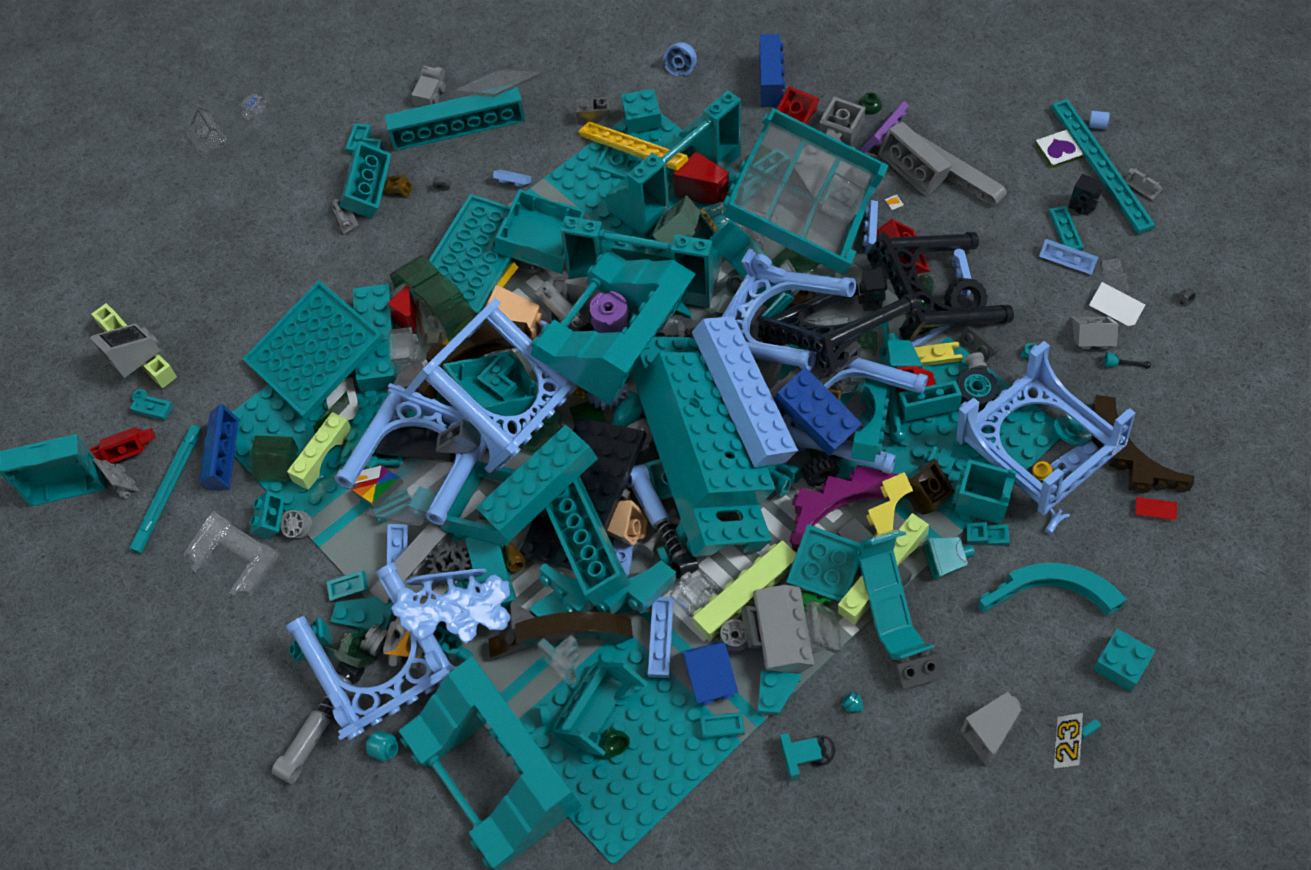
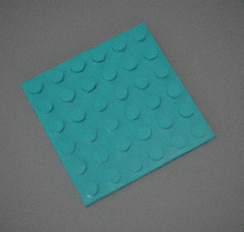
(313, 348)

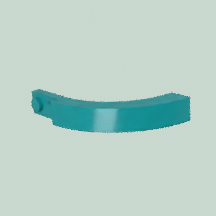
(1061, 575)

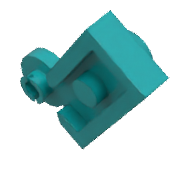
(150, 406)

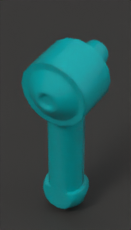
(374, 462)

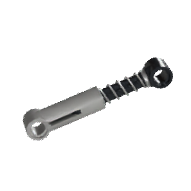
(290, 765)

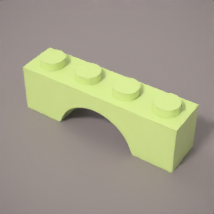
(307, 465)

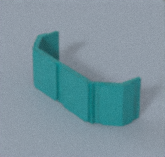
(734, 245)
(888, 597)

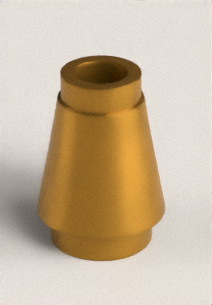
(514, 559)

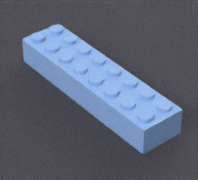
(744, 391)

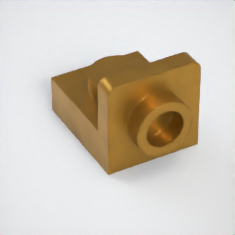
(398, 184)

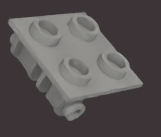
(117, 478)

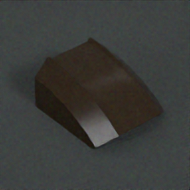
(929, 488)

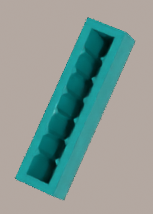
(492, 558)

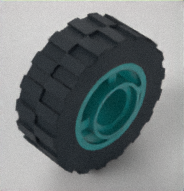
(982, 381)

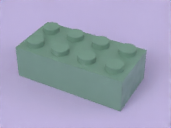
(678, 220)

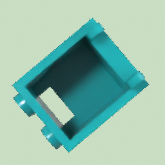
(989, 494)

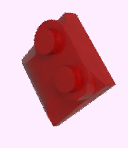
(798, 105)

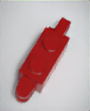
(122, 444)

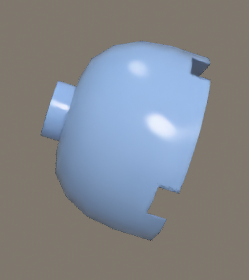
(679, 55)

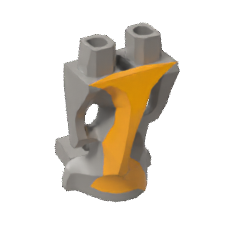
(401, 646)

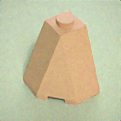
(628, 523)

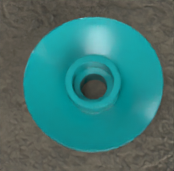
(1071, 431)

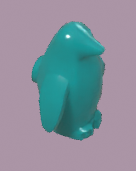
(628, 410)

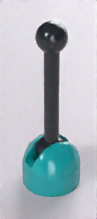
(1112, 360)

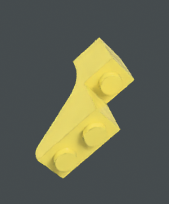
(883, 514)

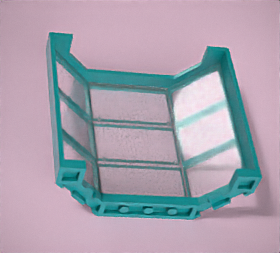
(783, 185)

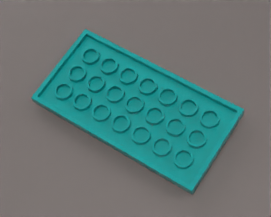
(468, 251)

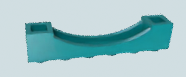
(869, 440)

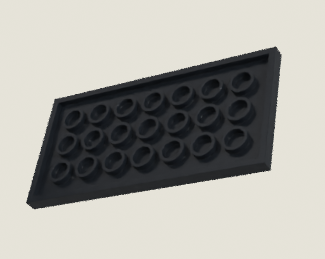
(604, 481)

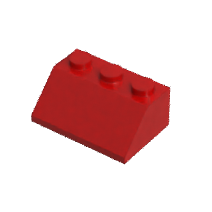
(897, 229)

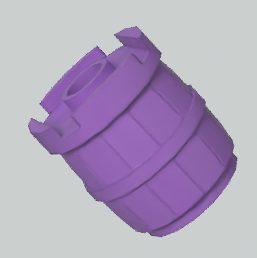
(609, 312)

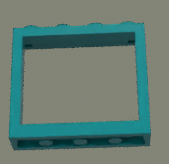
(468, 528)

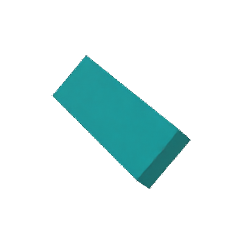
(1065, 227)

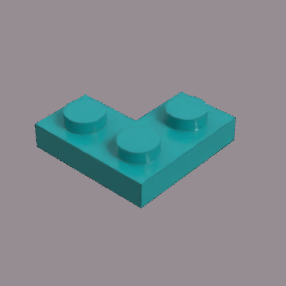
(361, 133)
(495, 375)

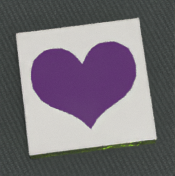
(1059, 149)

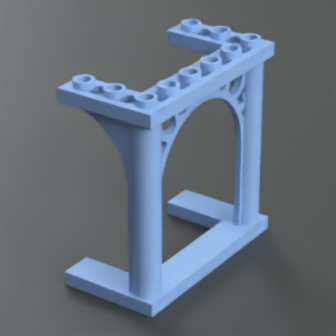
(1043, 380)
(500, 441)

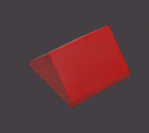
(404, 309)

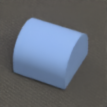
(1098, 120)

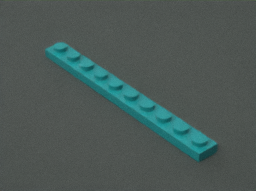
(1103, 167)

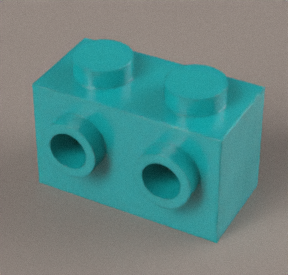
(267, 515)

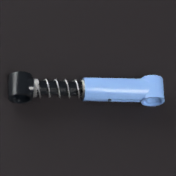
(659, 519)

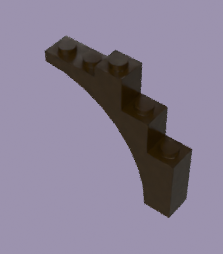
(476, 345)
(1142, 470)

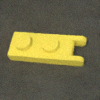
(938, 353)

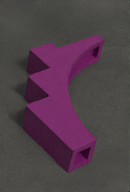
(813, 506)

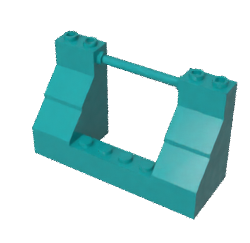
(644, 192)
(586, 240)
(605, 360)
(537, 798)

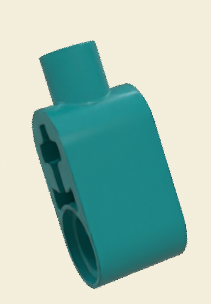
(453, 654)

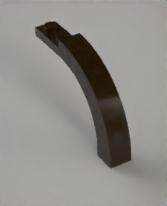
(559, 626)

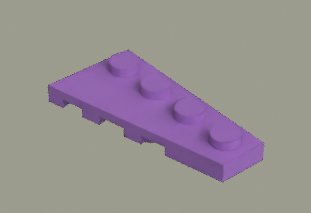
(877, 138)

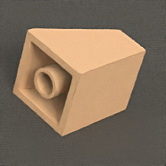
(518, 308)

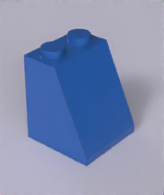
(710, 672)

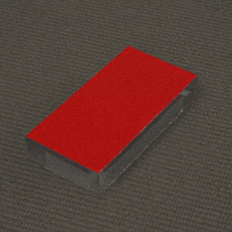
(1155, 509)

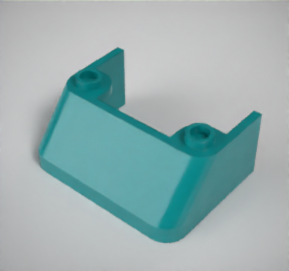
(593, 703)

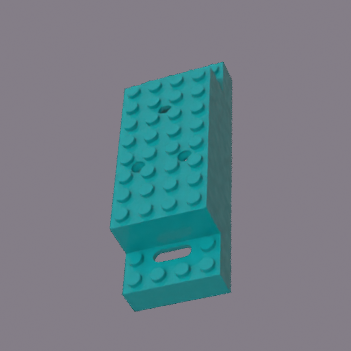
(701, 448)

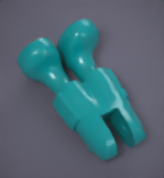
(782, 481)

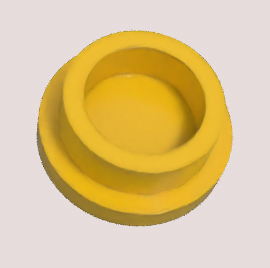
(1041, 470)

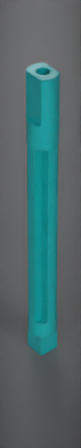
(165, 490)

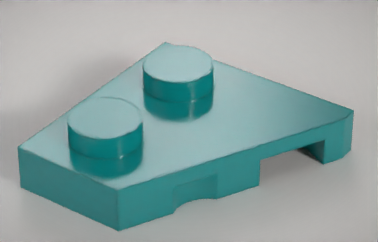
(776, 691)

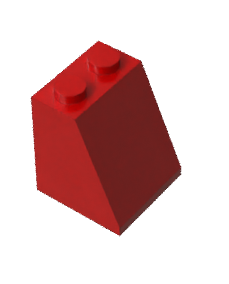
(701, 180)

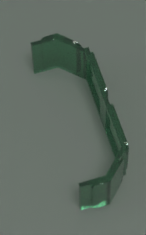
(437, 293)

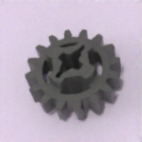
(445, 557)

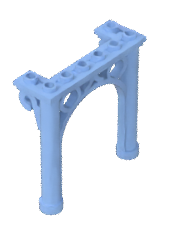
(762, 274)
(874, 371)
(386, 420)
(333, 684)

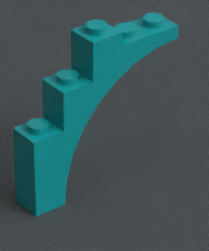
(640, 594)

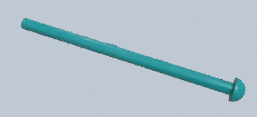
(896, 432)

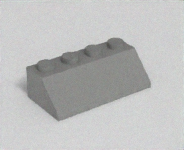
(914, 159)
(783, 629)

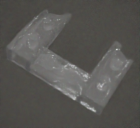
(218, 529)

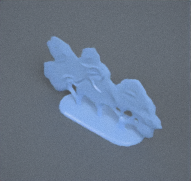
(458, 607)

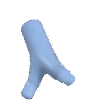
(1055, 519)

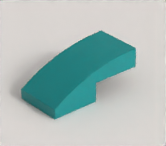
(986, 534)

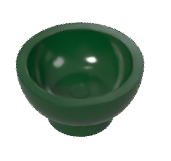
(871, 102)
(614, 742)

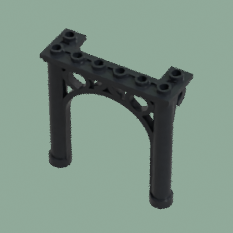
(917, 324)
(828, 340)

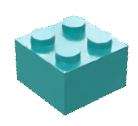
(641, 110)
(1124, 660)

